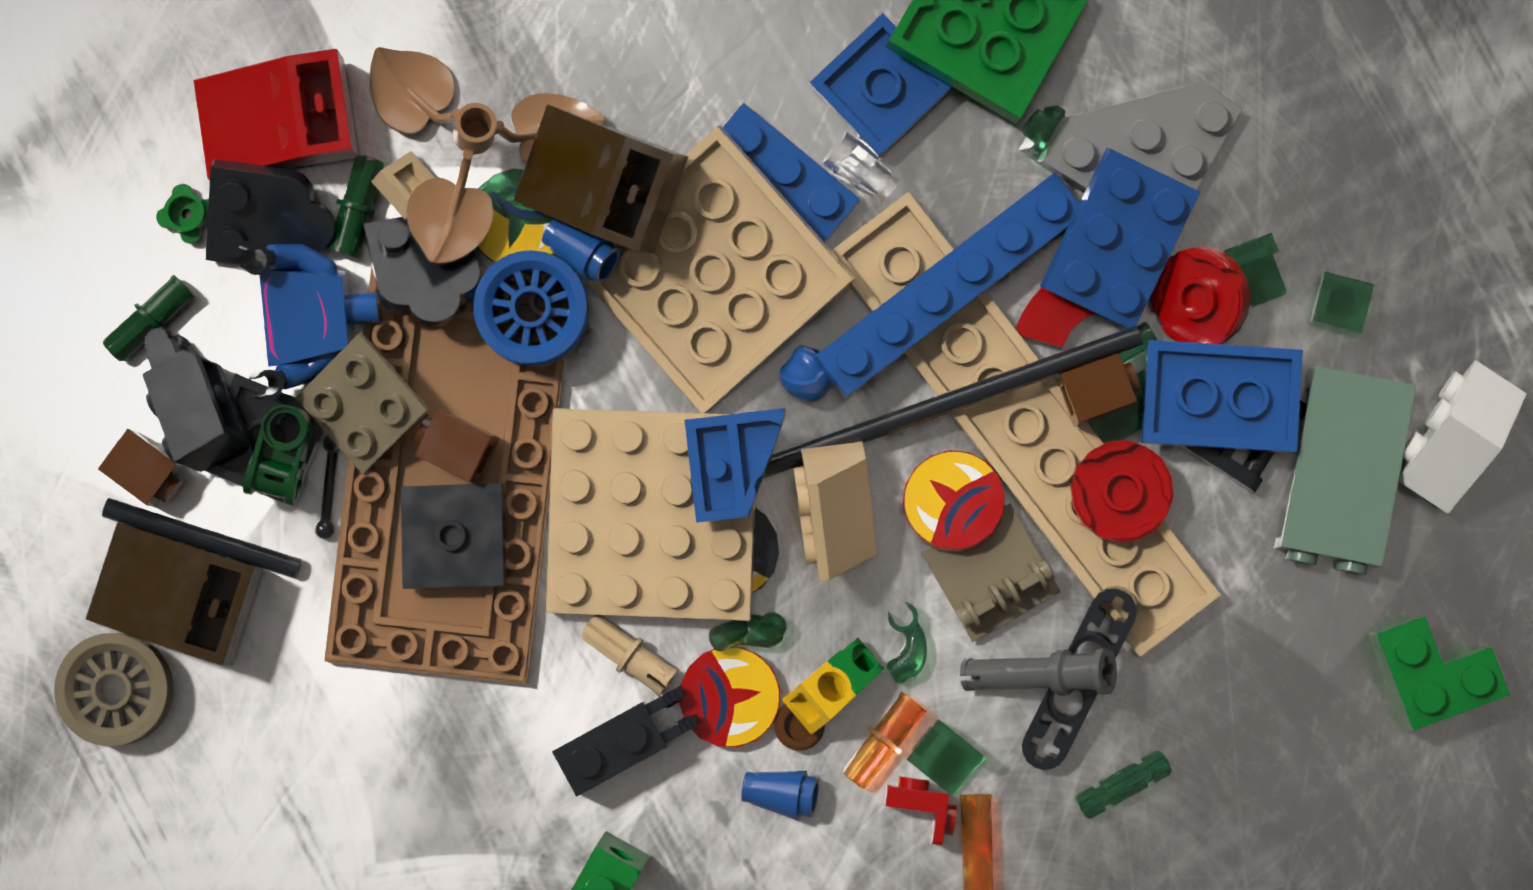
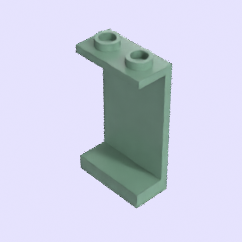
(1347, 469)

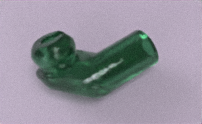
(760, 631)

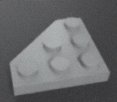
(1167, 131)

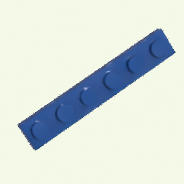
(948, 286)

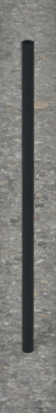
(963, 397)

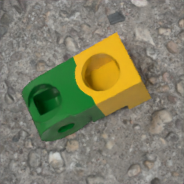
(833, 685)

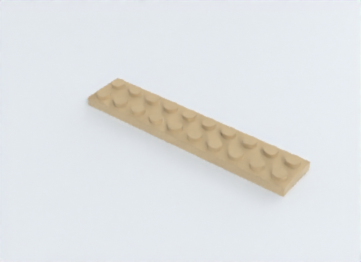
(1024, 431)

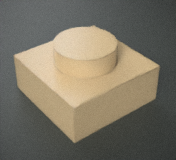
(400, 180)

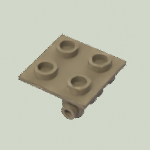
(362, 403)
(995, 579)

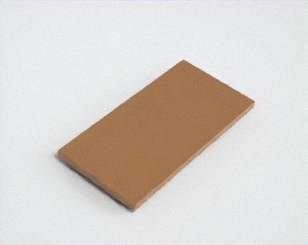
(450, 630)

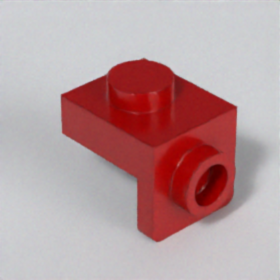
(914, 795)

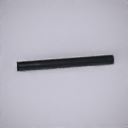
(201, 537)

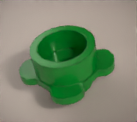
(171, 214)

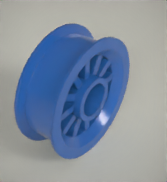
(496, 278)

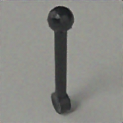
(324, 528)

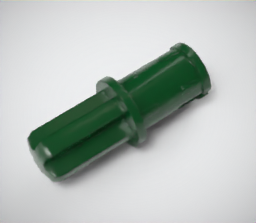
(355, 206)
(150, 314)

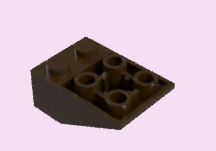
(600, 180)
(174, 594)

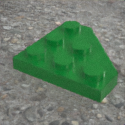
(987, 46)

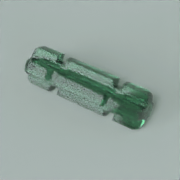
(1123, 784)

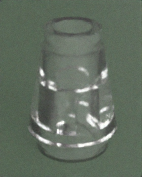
(860, 167)

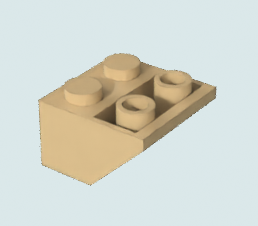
(835, 508)

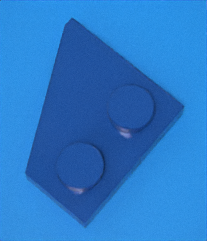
(730, 461)

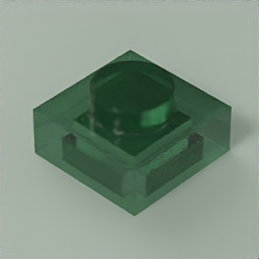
(1342, 303)

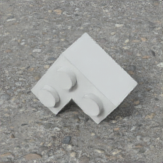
(1463, 435)

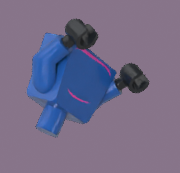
(304, 312)

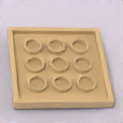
(726, 275)
(628, 525)

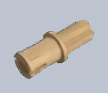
(629, 654)

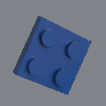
(877, 89)

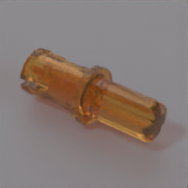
(883, 741)

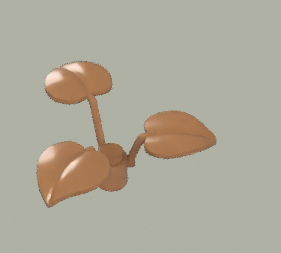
(410, 91)

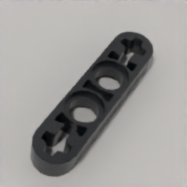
(1040, 727)

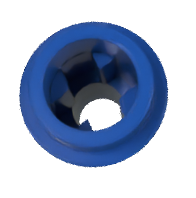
(585, 253)
(782, 792)

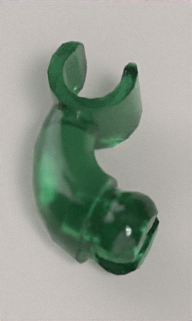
(913, 654)

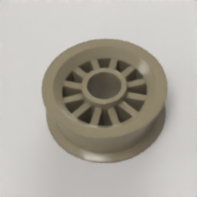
(71, 673)

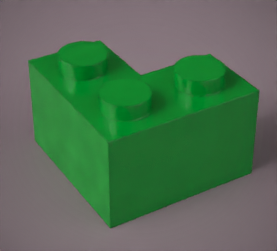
(1423, 684)

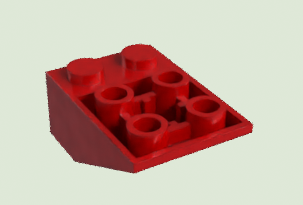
(278, 112)

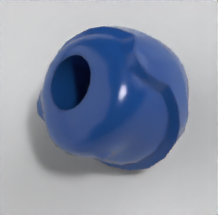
(804, 377)

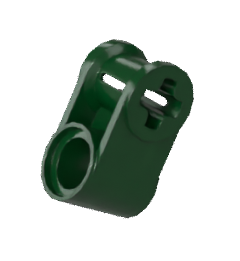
(280, 458)

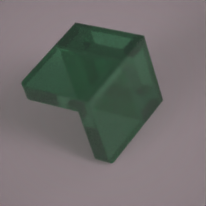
(1260, 268)
(945, 757)

